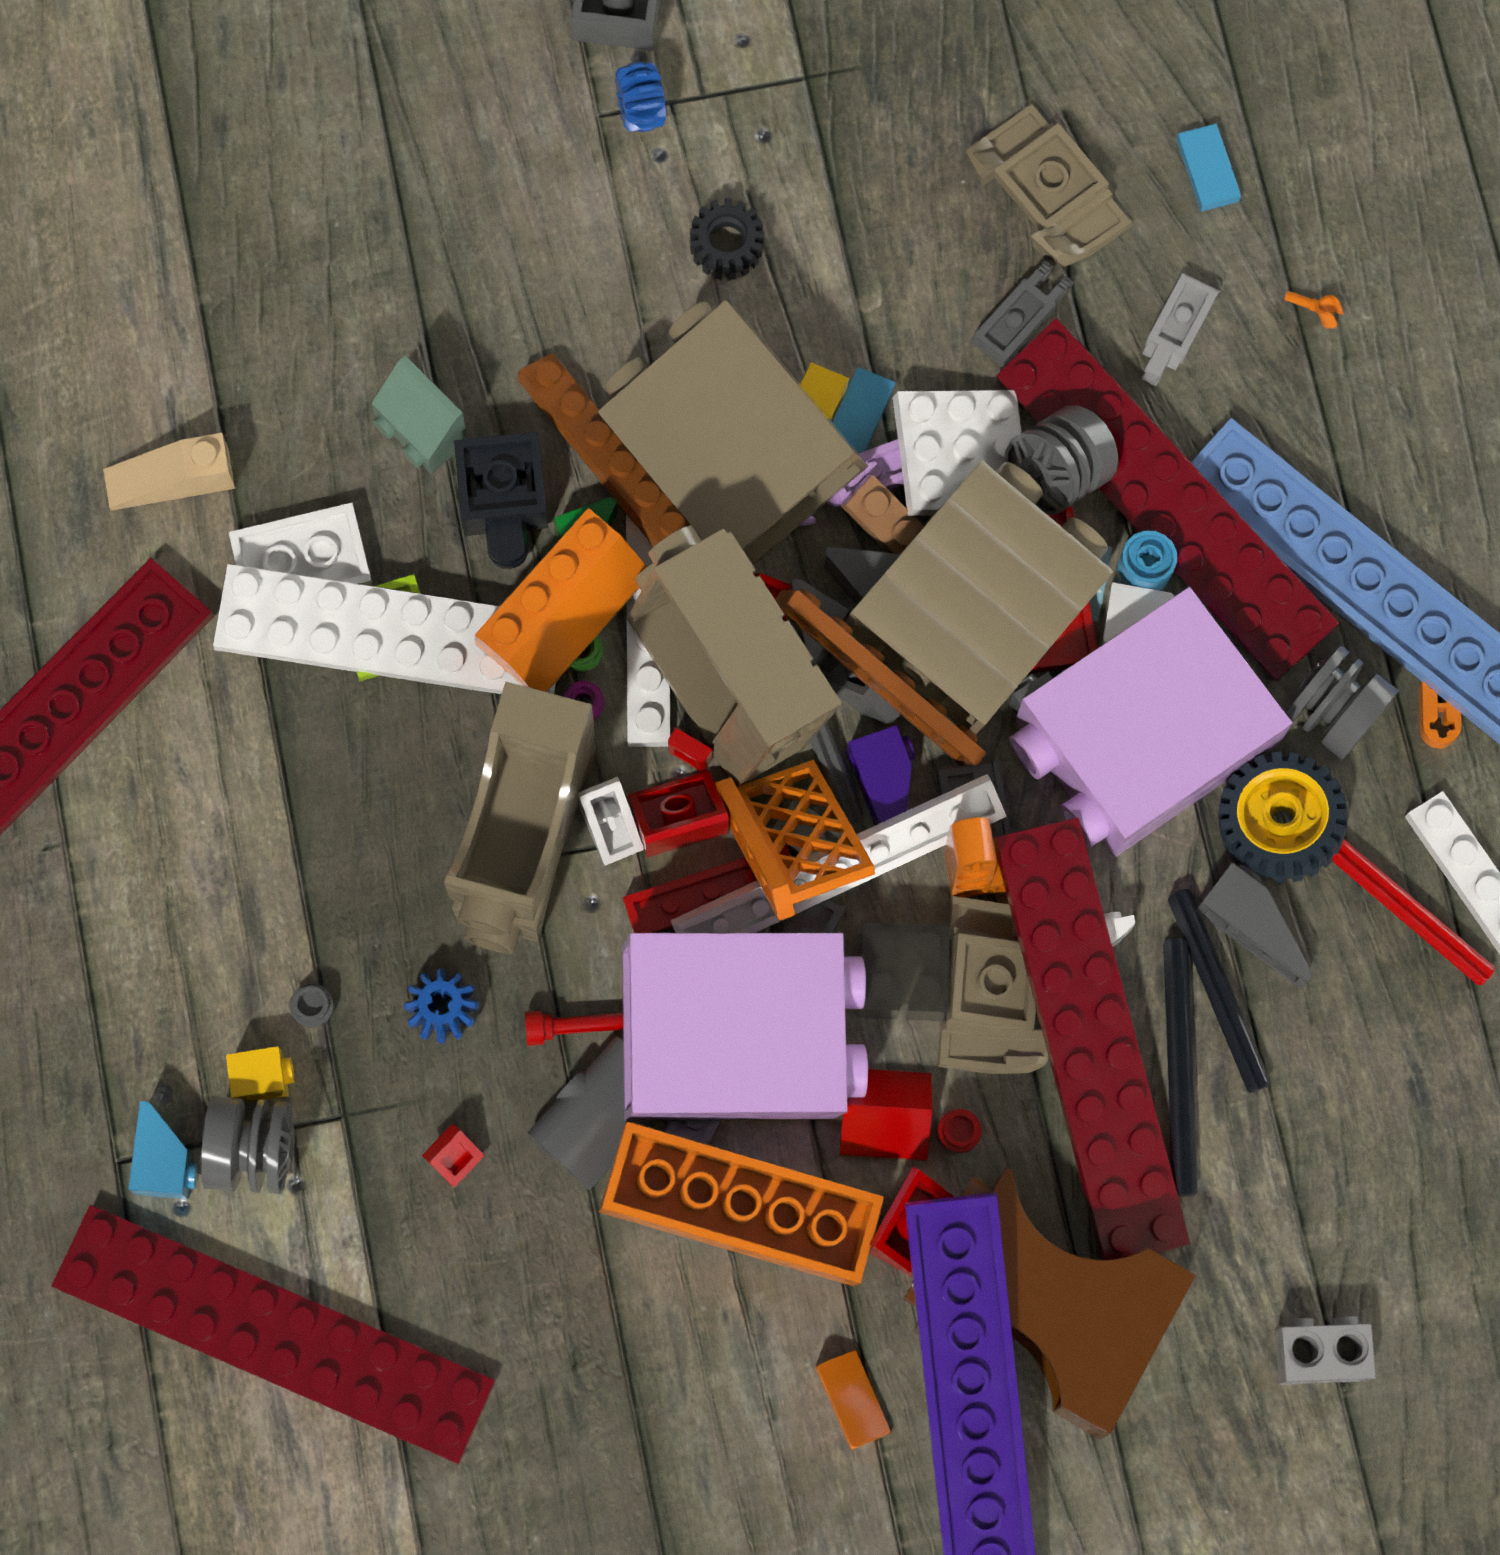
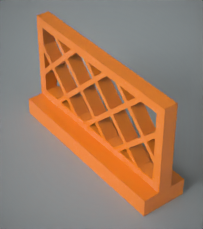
(765, 856)

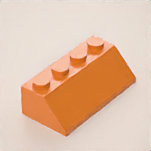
(562, 604)

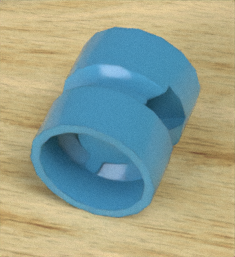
(1147, 561)

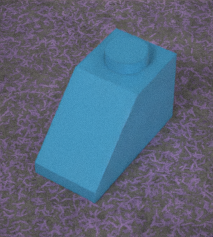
(160, 1159)

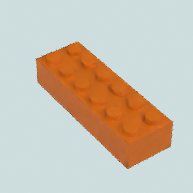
(741, 1204)

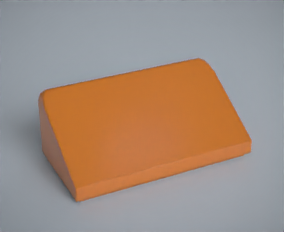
(852, 1400)

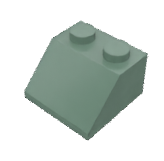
(418, 416)

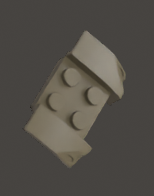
(1051, 185)
(989, 995)

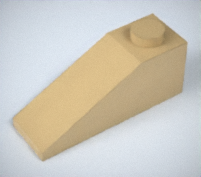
(171, 473)

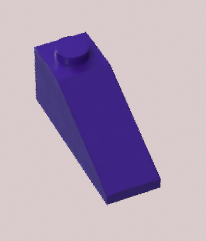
(883, 771)

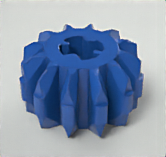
(640, 97)
(425, 1005)

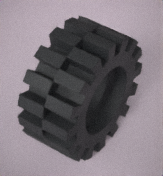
(733, 217)

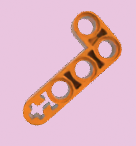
(972, 859)

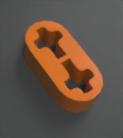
(1428, 716)

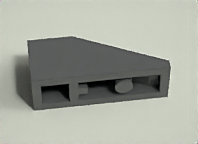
(1251, 918)

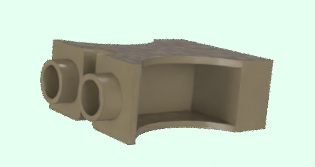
(521, 816)

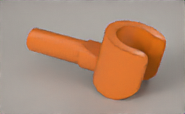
(1323, 307)

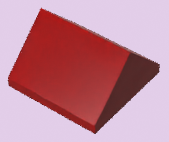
(679, 813)
(891, 1118)
(891, 1238)

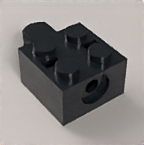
(503, 498)

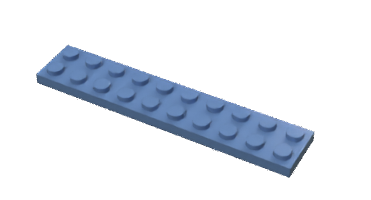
(1360, 575)

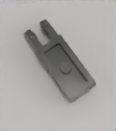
(1019, 316)

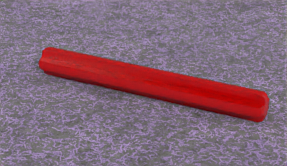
(1413, 914)

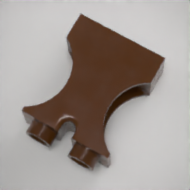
(1082, 1317)

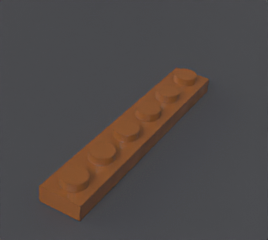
(601, 448)
(891, 686)

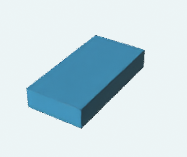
(1208, 167)
(863, 408)

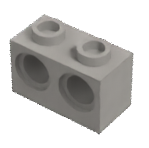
(1325, 1364)

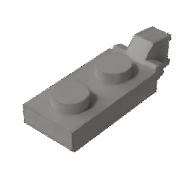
(1177, 326)

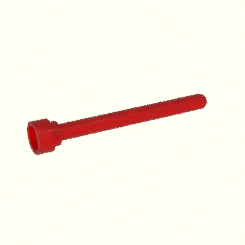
(543, 1027)

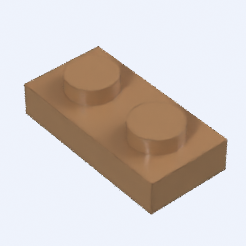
(882, 515)

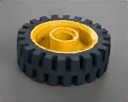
(1287, 786)

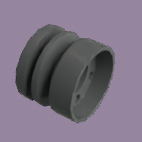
(1066, 456)
(1341, 702)
(246, 1145)

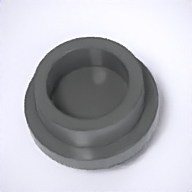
(311, 1005)

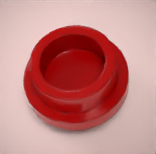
(959, 1130)

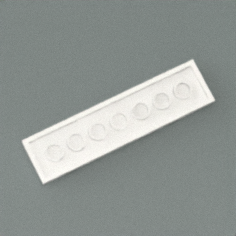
(356, 629)

